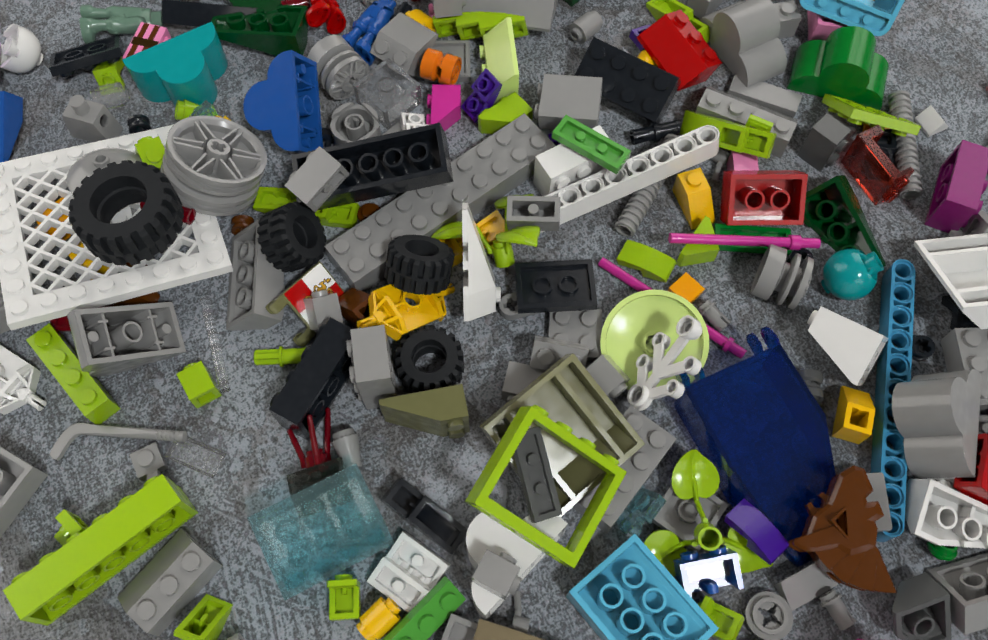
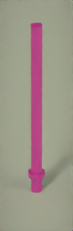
(727, 343)

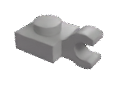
(148, 461)

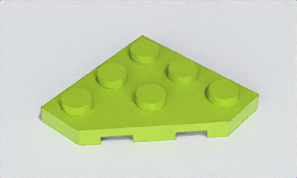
(859, 114)

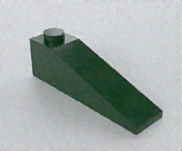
(266, 31)
(838, 217)

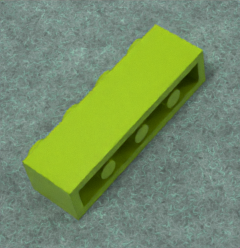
(64, 365)

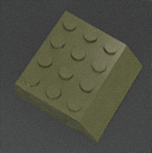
(578, 401)

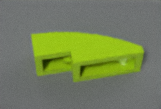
(659, 8)

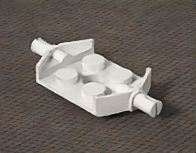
(17, 383)

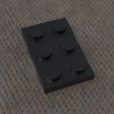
(86, 56)
(555, 286)

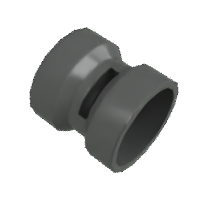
(813, 380)

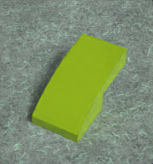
(648, 260)

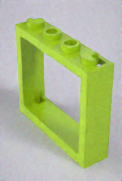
(500, 458)

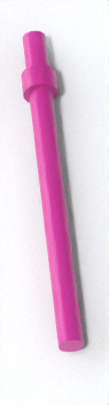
(791, 242)

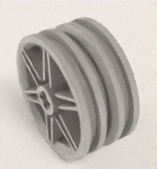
(224, 165)

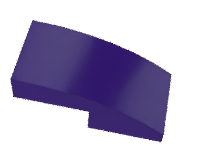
(485, 93)
(761, 534)

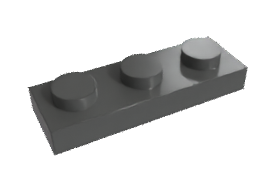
(536, 477)

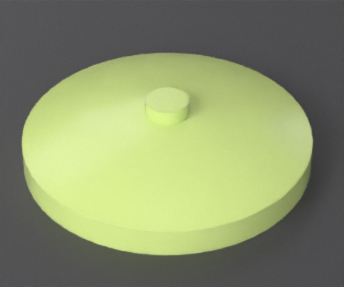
(637, 319)

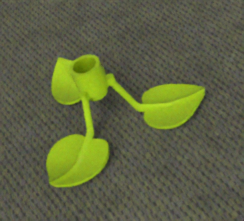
(502, 246)
(695, 478)

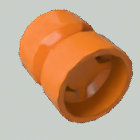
(440, 67)

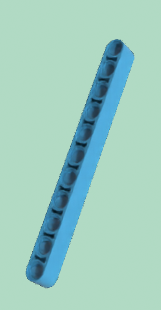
(886, 380)

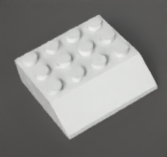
(962, 270)

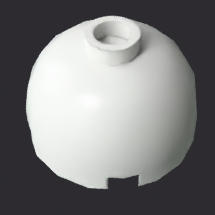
(20, 51)

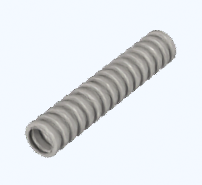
(906, 153)
(639, 204)

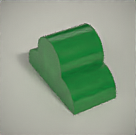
(841, 67)

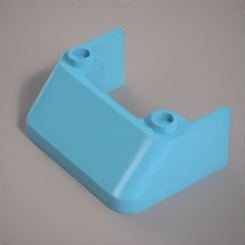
(868, 14)

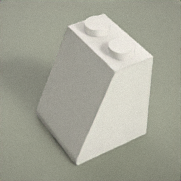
(847, 343)

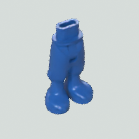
(369, 23)

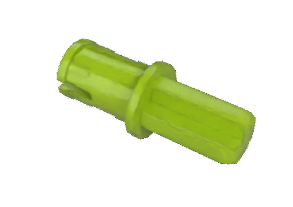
(278, 356)

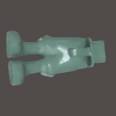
(118, 20)

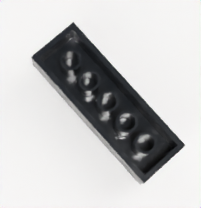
(388, 164)

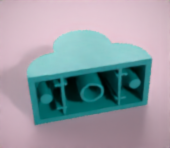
(180, 67)

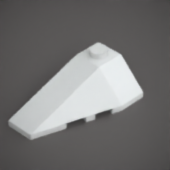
(478, 279)
(945, 515)

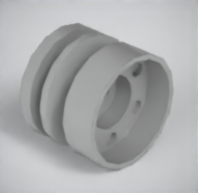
(337, 66)
(782, 277)

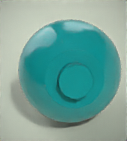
(851, 274)

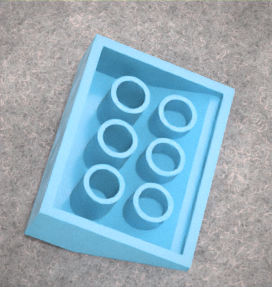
(638, 599)

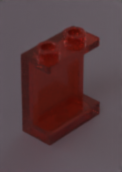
(873, 168)

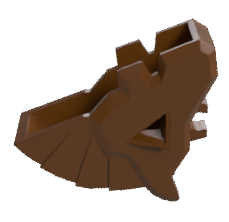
(846, 547)

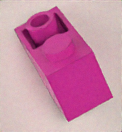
(444, 105)

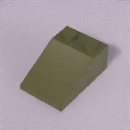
(431, 411)

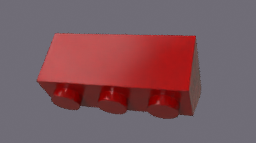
(679, 49)

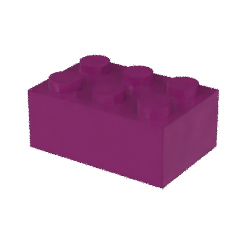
(959, 187)

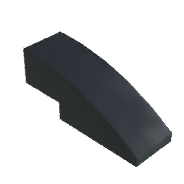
(424, 515)

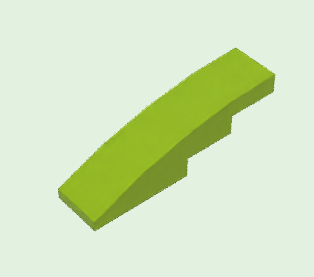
(476, 24)
(340, 216)

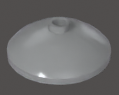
(93, 160)

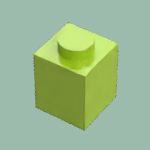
(198, 384)

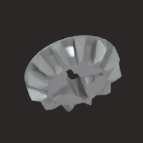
(781, 613)

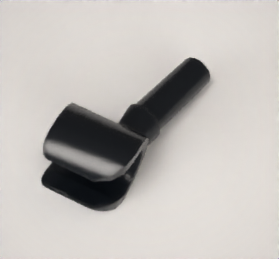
(327, 137)

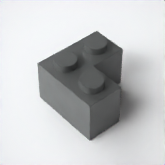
(826, 141)

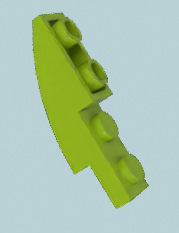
(732, 135)

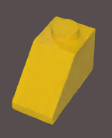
(694, 197)

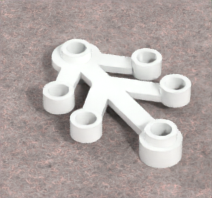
(662, 366)

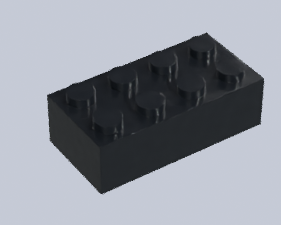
(629, 80)
(315, 380)

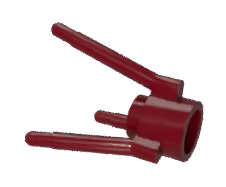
(316, 455)

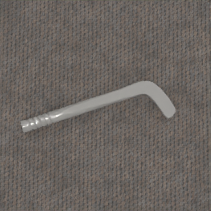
(78, 429)

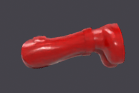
(328, 12)

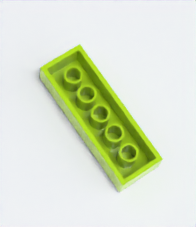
(99, 551)

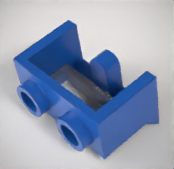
(708, 570)

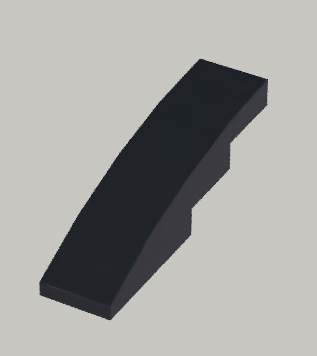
(197, 13)

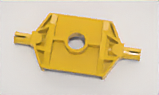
(390, 309)

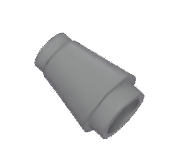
(347, 446)

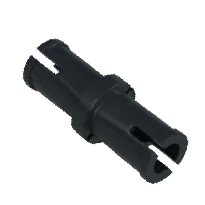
(654, 132)

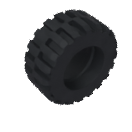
(111, 191)

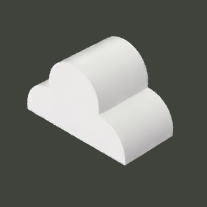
(488, 534)

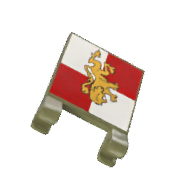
(313, 280)

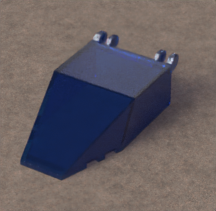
(762, 435)

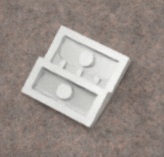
(408, 572)

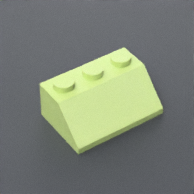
(501, 57)

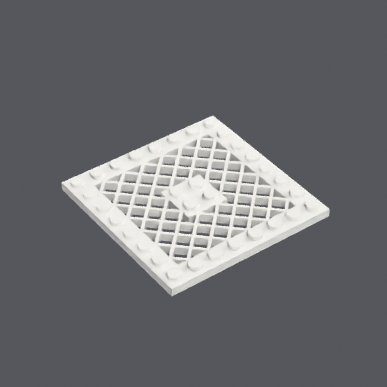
(16, 269)

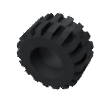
(291, 237)
(419, 264)
(429, 342)

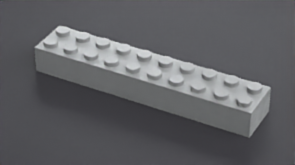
(479, 179)

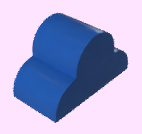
(287, 103)

